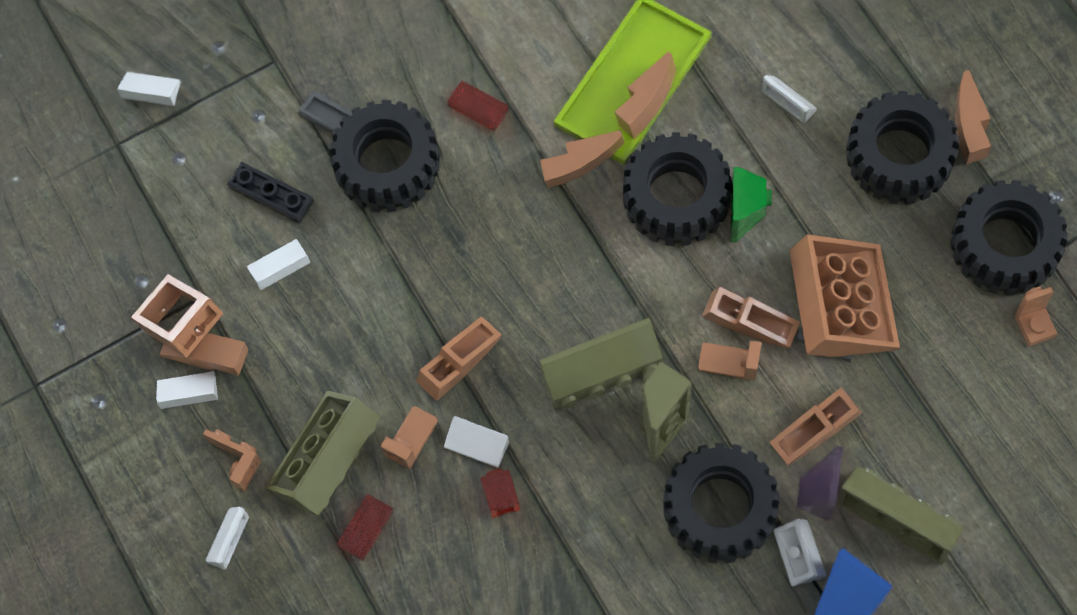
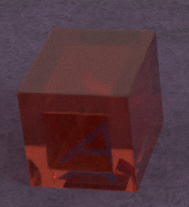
(500, 492)

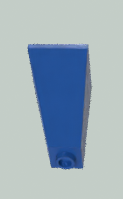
(852, 588)

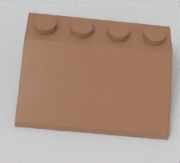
(843, 297)

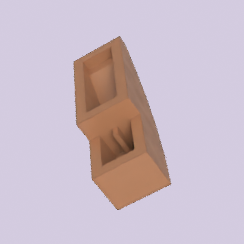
(646, 96)
(971, 121)
(581, 158)
(750, 318)
(212, 354)
(458, 358)
(816, 426)

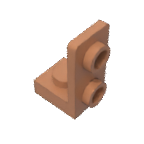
(1034, 318)
(730, 360)
(410, 437)
(243, 469)

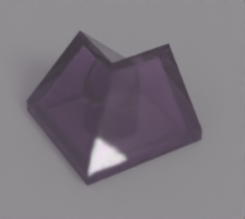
(820, 486)

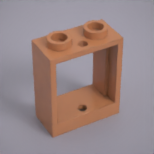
(182, 337)

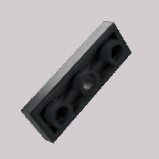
(283, 199)

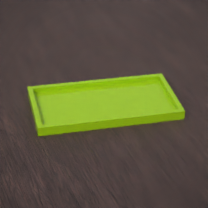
(635, 46)

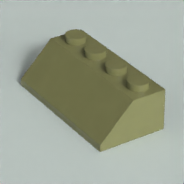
(600, 364)
(664, 407)
(323, 452)
(899, 514)

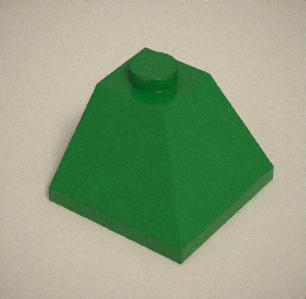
(748, 201)

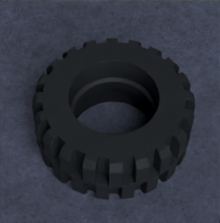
(907, 114)
(380, 123)
(675, 155)
(1016, 204)
(728, 465)

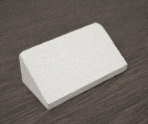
(149, 88)
(787, 98)
(278, 264)
(186, 390)
(476, 442)
(227, 537)
(799, 552)

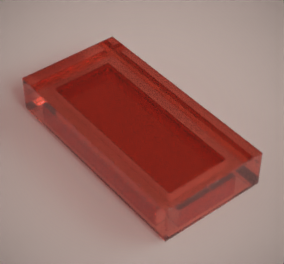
(478, 105)
(365, 527)

